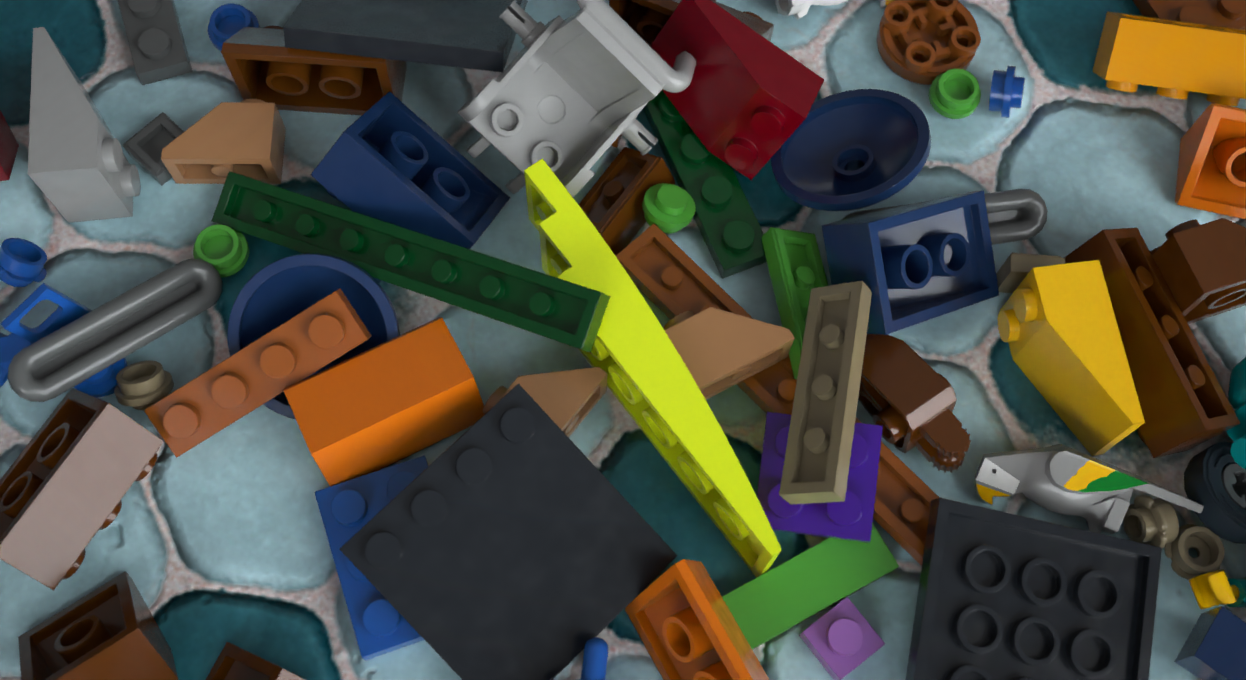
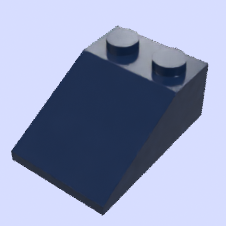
(409, 176)
(916, 259)

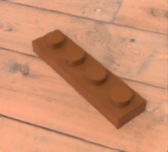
(258, 373)

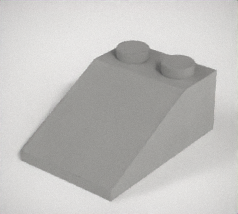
(70, 144)

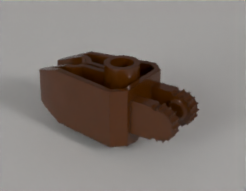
(911, 402)

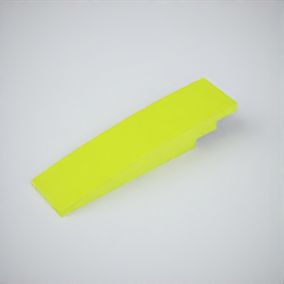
(649, 372)

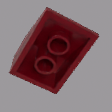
(743, 87)

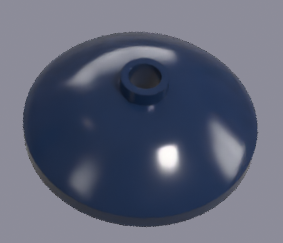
(853, 150)
(295, 285)

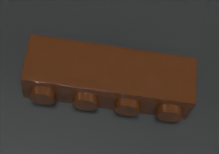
(1169, 370)

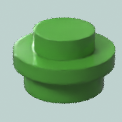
(955, 94)
(668, 207)
(222, 248)

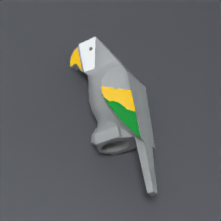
(1068, 484)

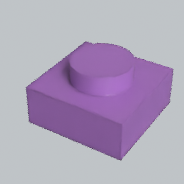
(841, 639)

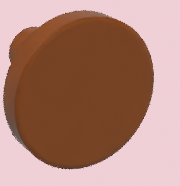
(927, 38)

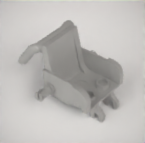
(571, 93)

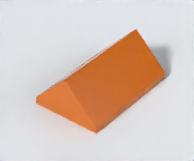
(1214, 162)
(386, 403)
(692, 628)

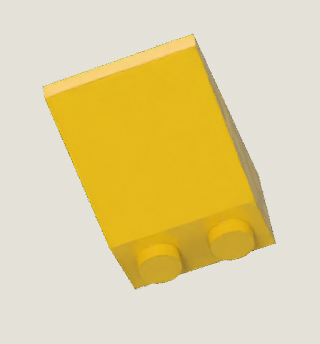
(1073, 352)

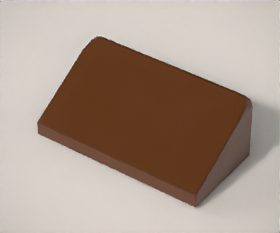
(618, 195)

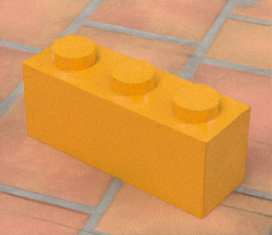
(1172, 57)

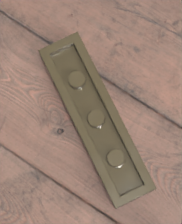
(826, 395)

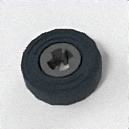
(1220, 486)

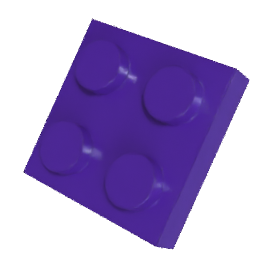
(837, 520)

